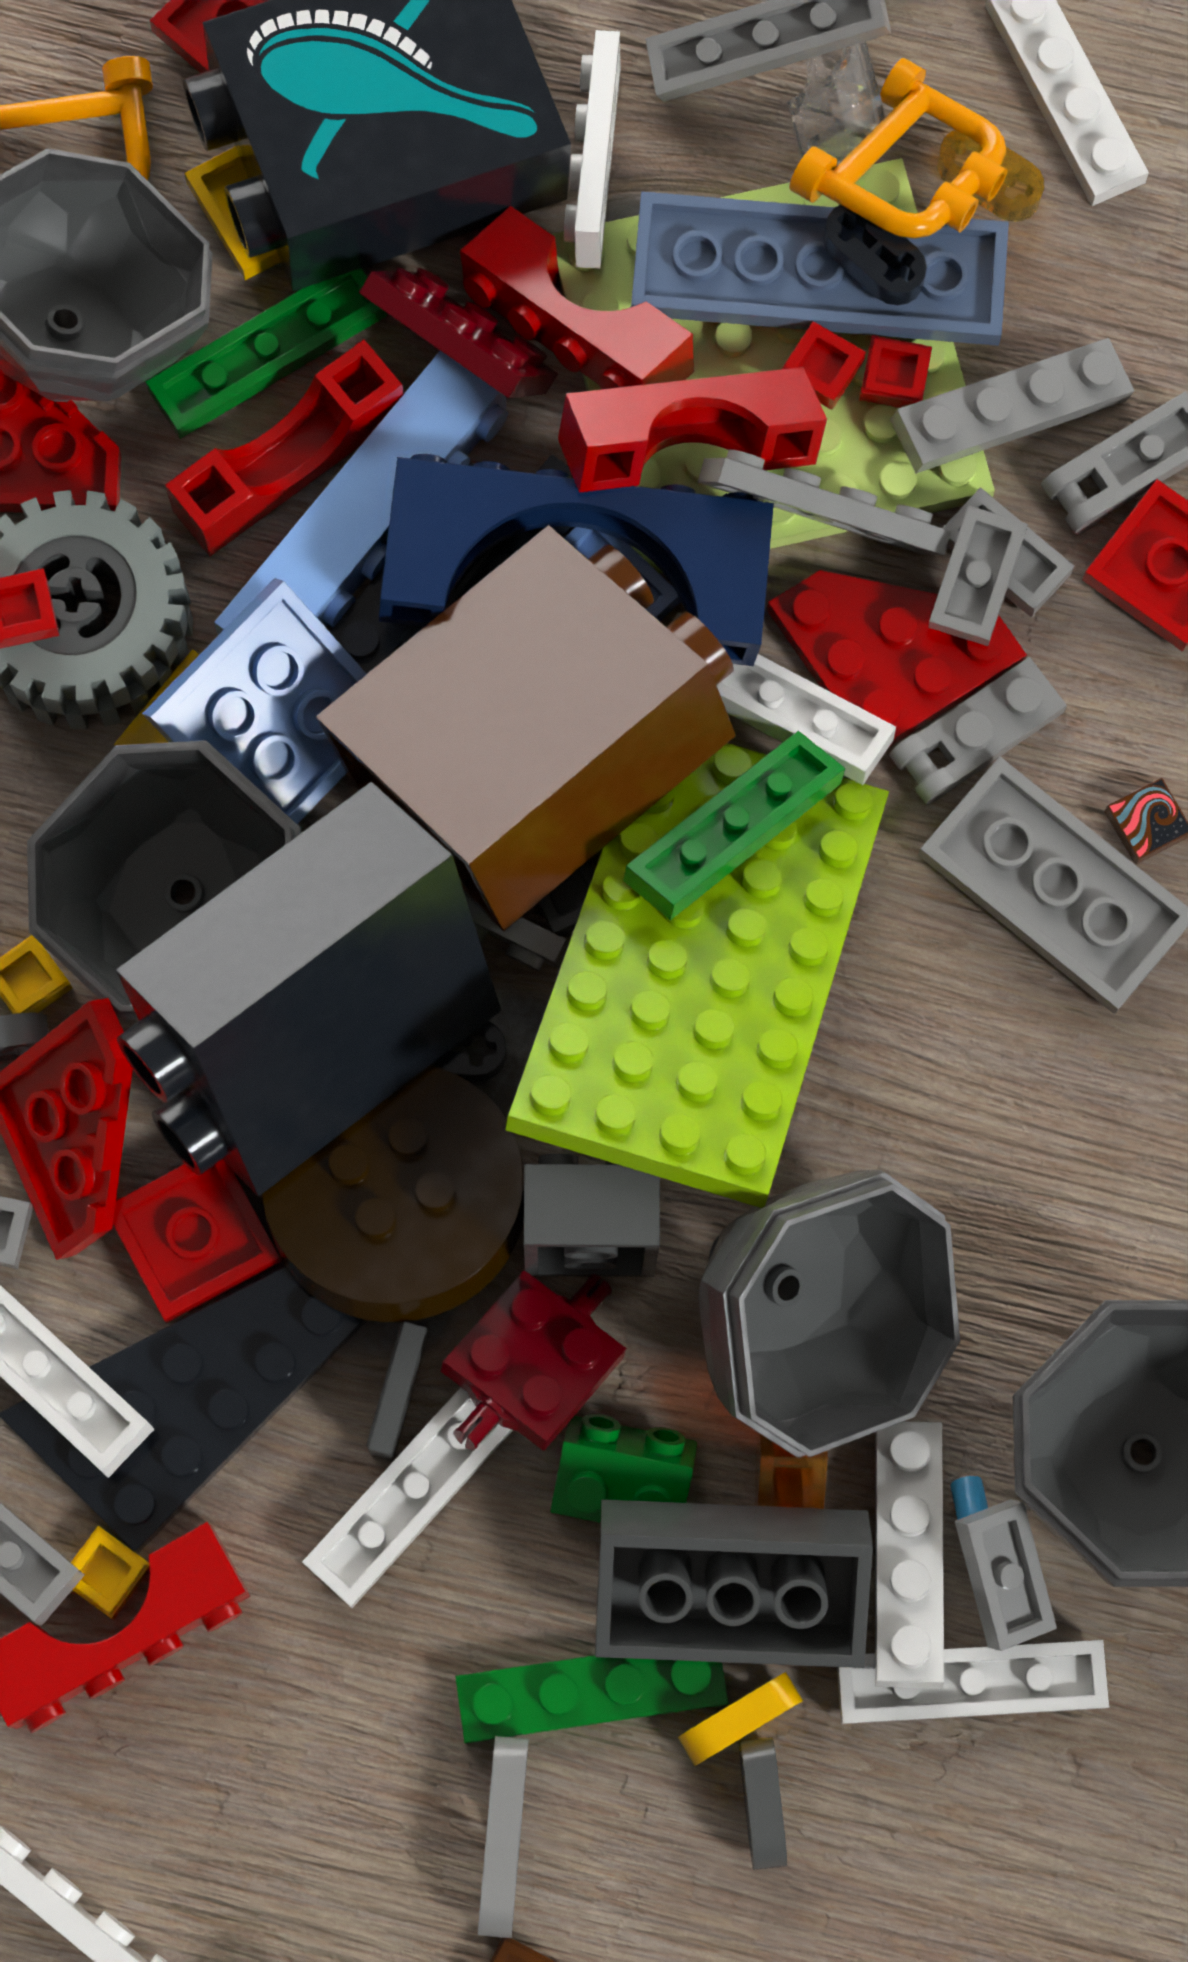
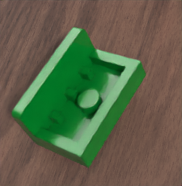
(620, 1463)

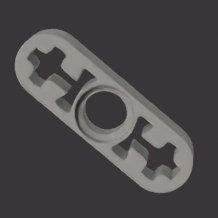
(503, 1837)

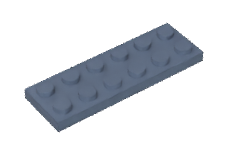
(772, 270)

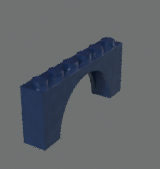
(454, 513)

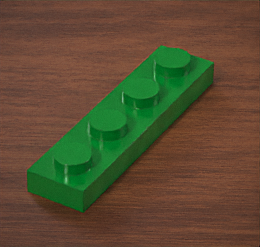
(262, 351)
(733, 825)
(583, 1694)

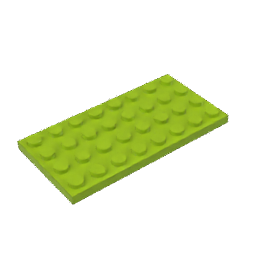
(696, 1031)

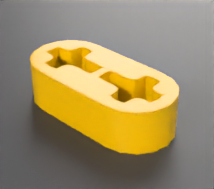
(740, 1718)

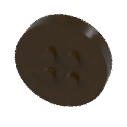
(404, 1204)

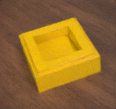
(30, 978)
(110, 1572)

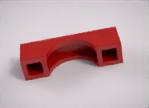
(515, 273)
(616, 430)
(242, 485)
(187, 1587)

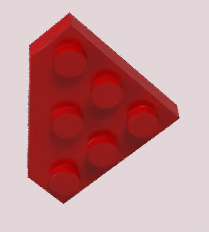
(51, 450)
(877, 650)
(68, 1123)

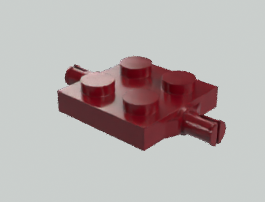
(533, 1361)

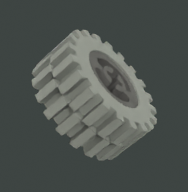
(88, 664)

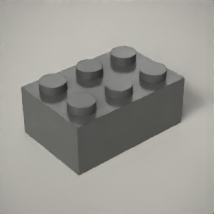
(590, 1219)

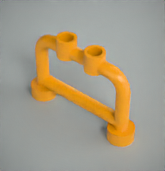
(124, 82)
(952, 202)

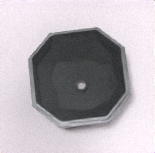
(105, 260)
(125, 844)
(851, 1327)
(1073, 1436)

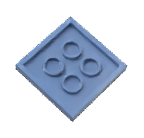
(259, 699)

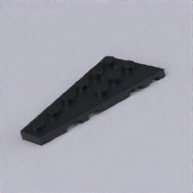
(204, 1393)

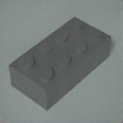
(733, 1583)

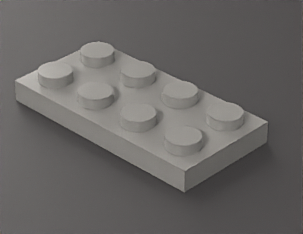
(1056, 884)

